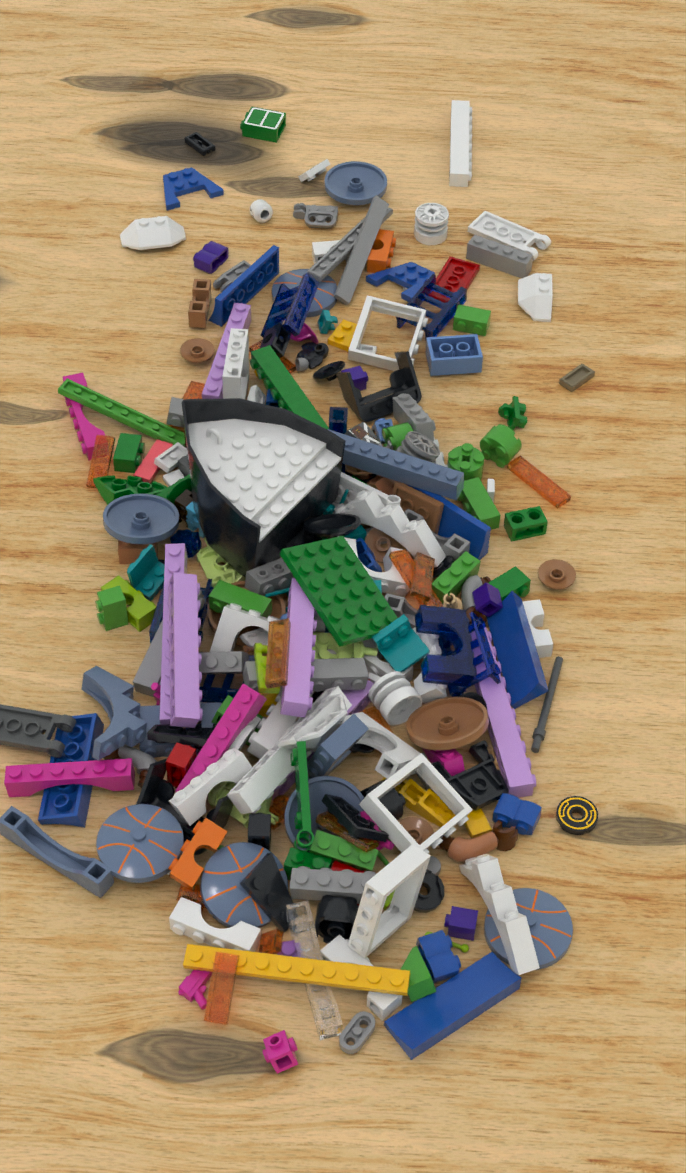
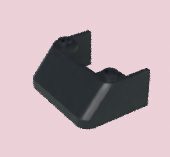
(381, 403)
(159, 791)

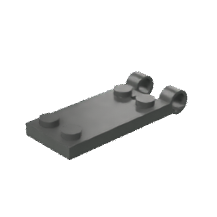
(25, 727)

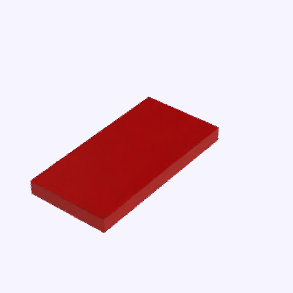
(454, 275)

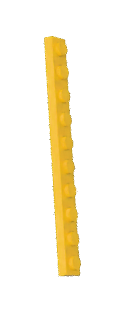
(304, 970)

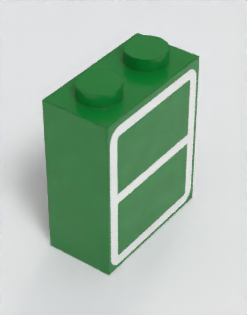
(263, 124)

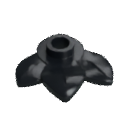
(313, 353)

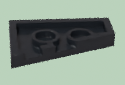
(190, 736)
(348, 817)
(269, 890)

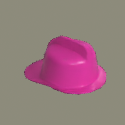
(306, 333)

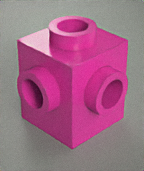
(280, 1046)

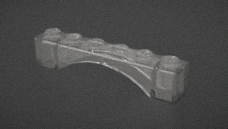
(306, 946)

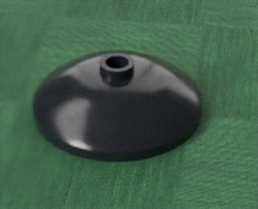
(332, 525)

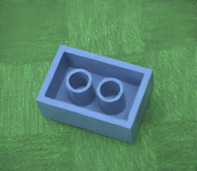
(454, 354)

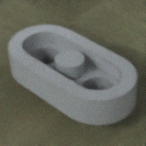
(320, 219)
(355, 1033)

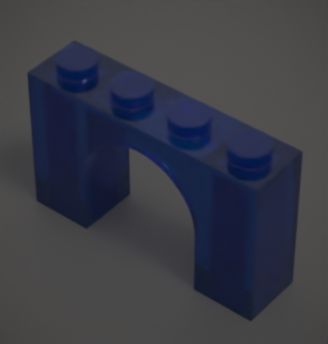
(454, 626)

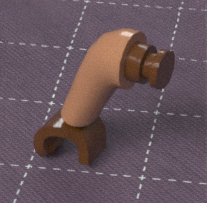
(463, 849)

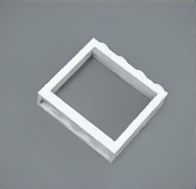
(389, 308)
(236, 365)
(389, 824)
(405, 877)

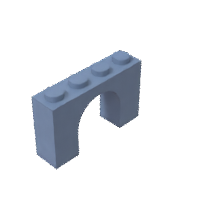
(151, 715)
(336, 747)

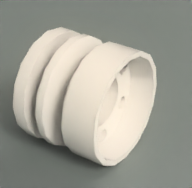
(431, 223)
(394, 698)

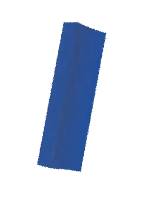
(246, 285)
(463, 524)
(517, 652)
(71, 802)
(452, 1005)

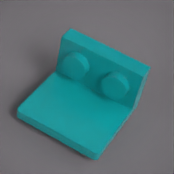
(147, 573)
(400, 644)

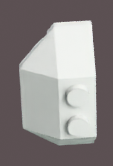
(152, 233)
(536, 296)
(317, 725)

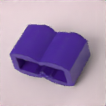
(211, 257)

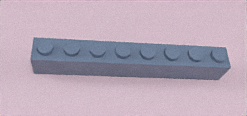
(402, 467)

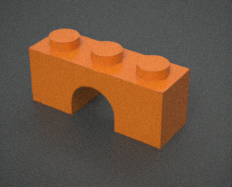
(382, 251)
(207, 836)

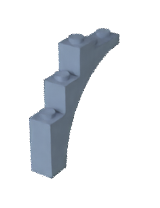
(123, 712)

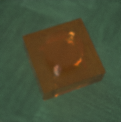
(271, 942)

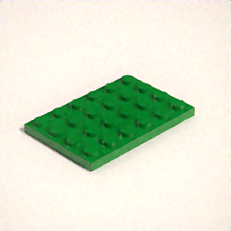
(339, 589)

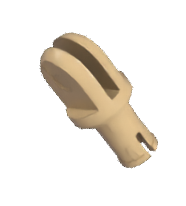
(452, 601)

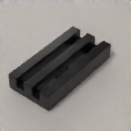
(198, 144)

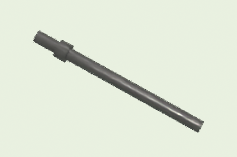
(539, 732)

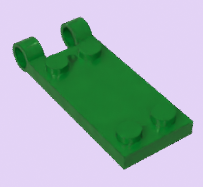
(303, 818)

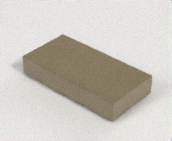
(576, 377)

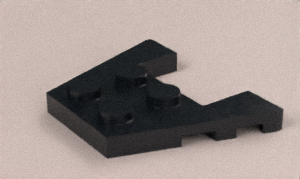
(478, 784)

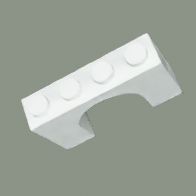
(390, 579)
(232, 622)
(394, 750)

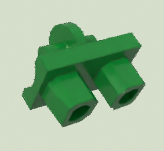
(514, 413)

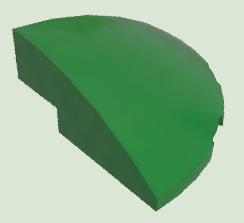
(113, 488)

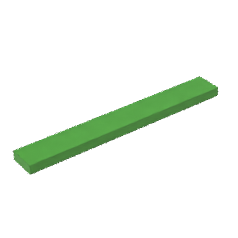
(120, 412)

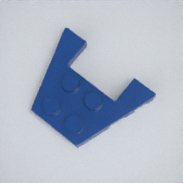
(187, 182)
(407, 275)

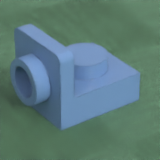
(379, 425)

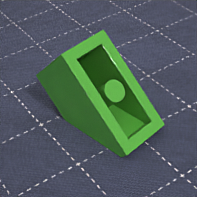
(420, 978)

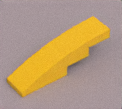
(424, 802)

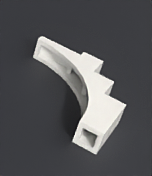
(392, 520)
(500, 900)

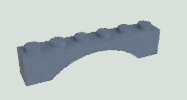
(83, 870)

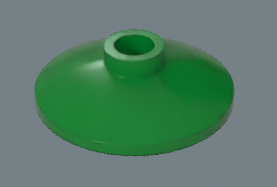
(178, 489)

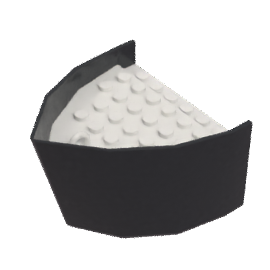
(257, 477)

